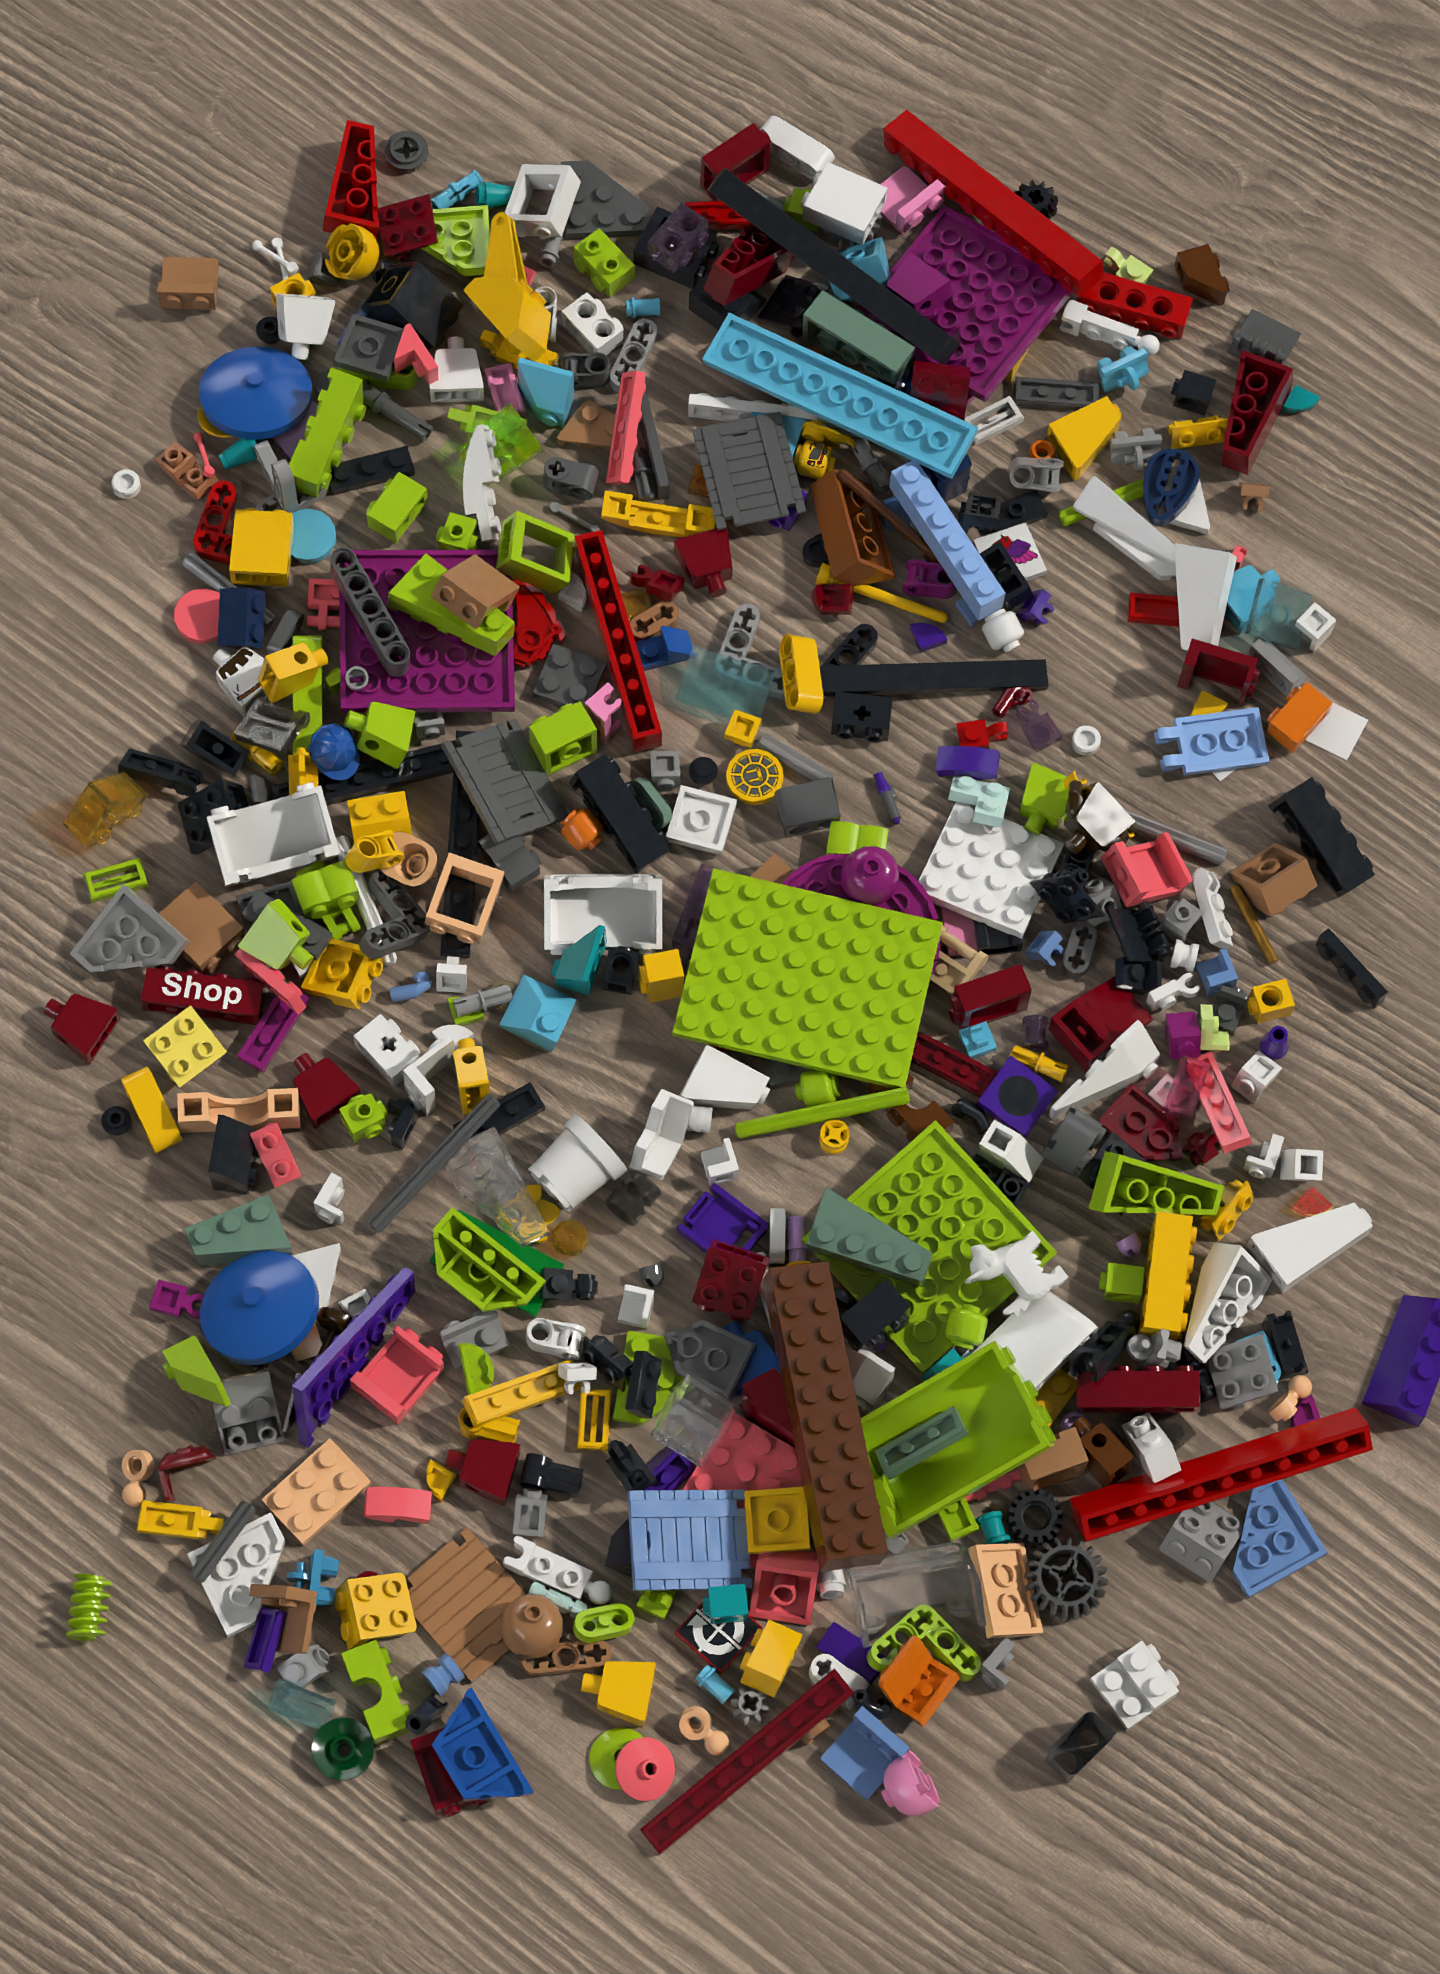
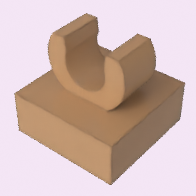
(1253, 491)

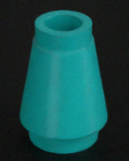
(493, 194)
(238, 453)

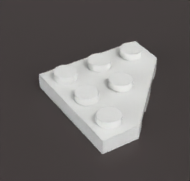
(247, 1562)

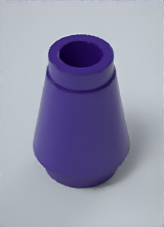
(1275, 1043)

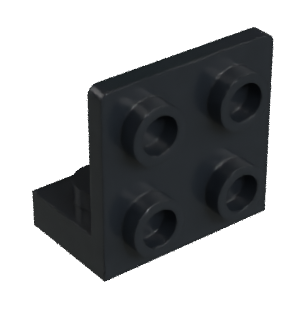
(199, 806)

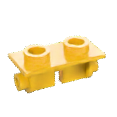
(1204, 432)
(301, 770)
(1236, 1199)

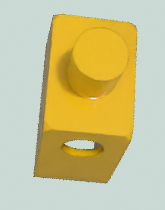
(290, 670)
(470, 1074)
(622, 1689)

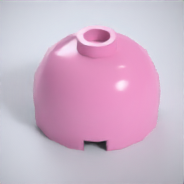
(909, 1787)

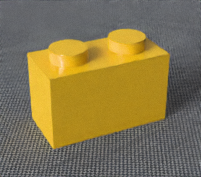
(661, 976)
(771, 1657)

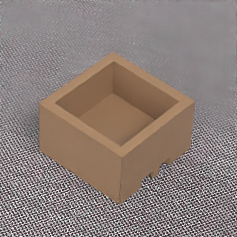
(1056, 1465)

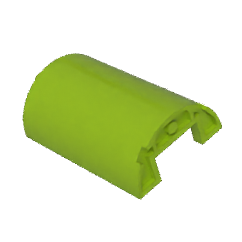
(1002, 1428)

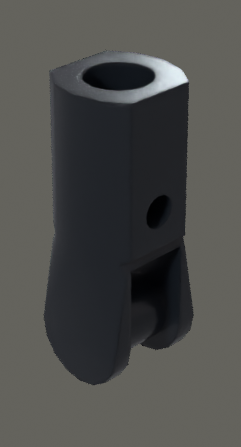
(425, 1714)

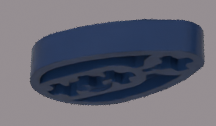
(1182, 489)

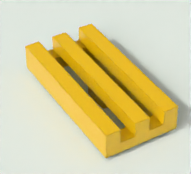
(593, 1445)

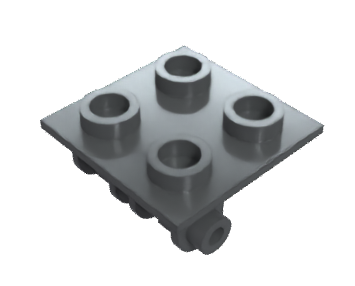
(1264, 338)

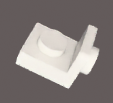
(1255, 1076)
(1266, 1163)
(330, 1194)

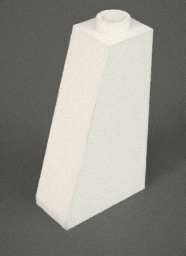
(1202, 592)
(1304, 1246)

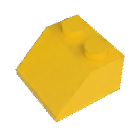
(379, 813)

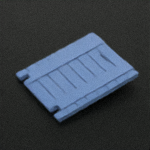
(692, 1539)

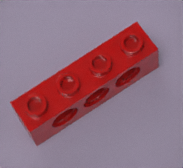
(1146, 297)

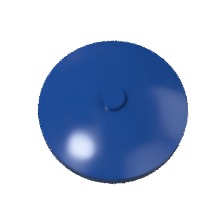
(255, 393)
(259, 1307)

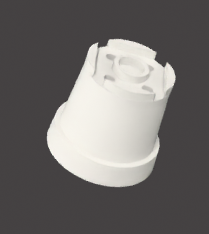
(576, 1164)

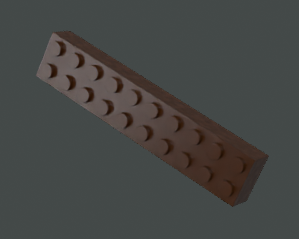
(824, 1417)

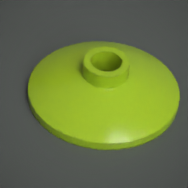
(603, 1753)

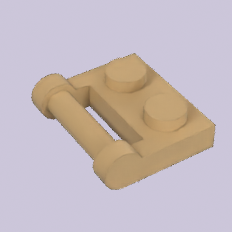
(949, 972)

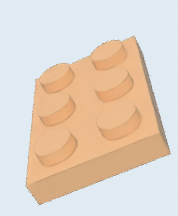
(316, 1492)
(1003, 1586)

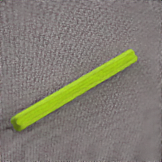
(822, 1112)

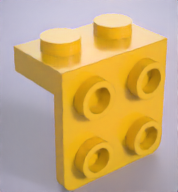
(374, 1608)

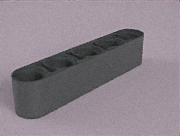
(369, 599)

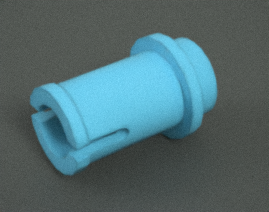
(642, 307)
(714, 1684)

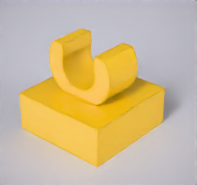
(742, 728)

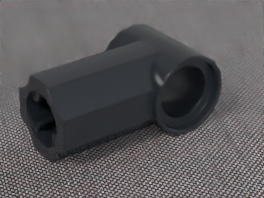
(545, 1474)

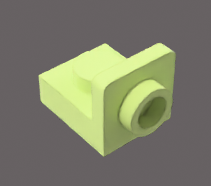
(1211, 1037)

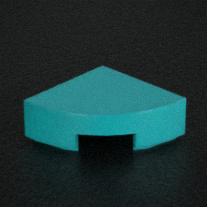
(1300, 400)

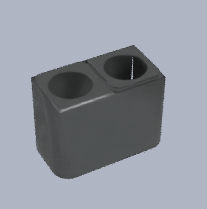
(807, 806)
(1088, 1721)

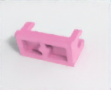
(600, 712)

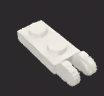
(1212, 906)

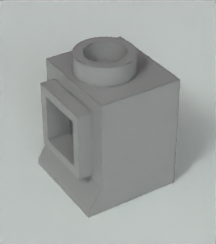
(1180, 920)

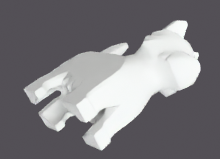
(1020, 1269)

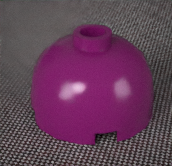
(870, 875)

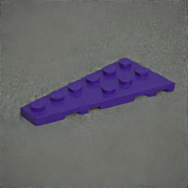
(331, 1371)

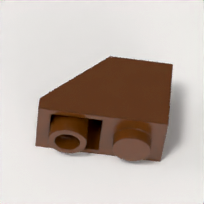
(1201, 275)

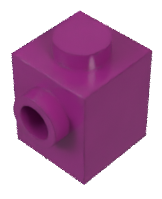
(1182, 1035)

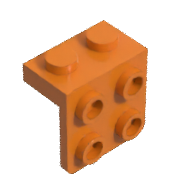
(916, 1682)

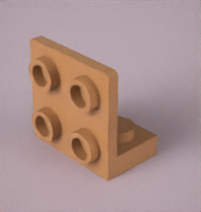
(300, 1607)

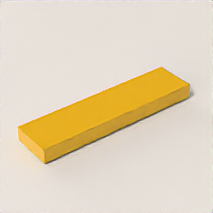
(516, 1395)

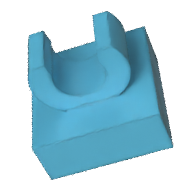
(977, 1040)

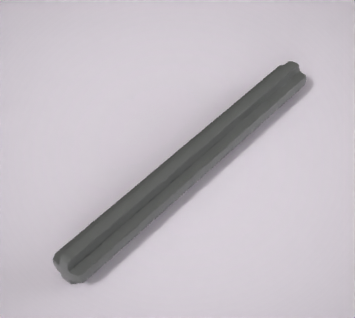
(433, 1163)

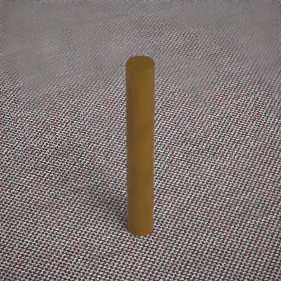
(1253, 924)

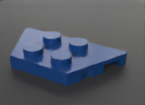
(477, 1755)

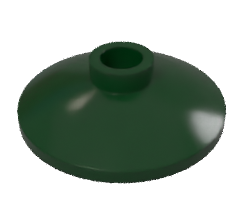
(341, 1733)

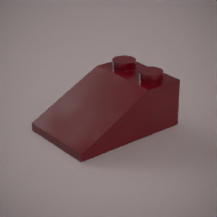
(766, 1405)

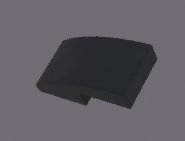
(1009, 1183)

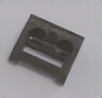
(270, 733)

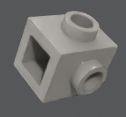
(1105, 897)

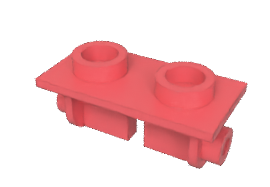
(275, 1154)

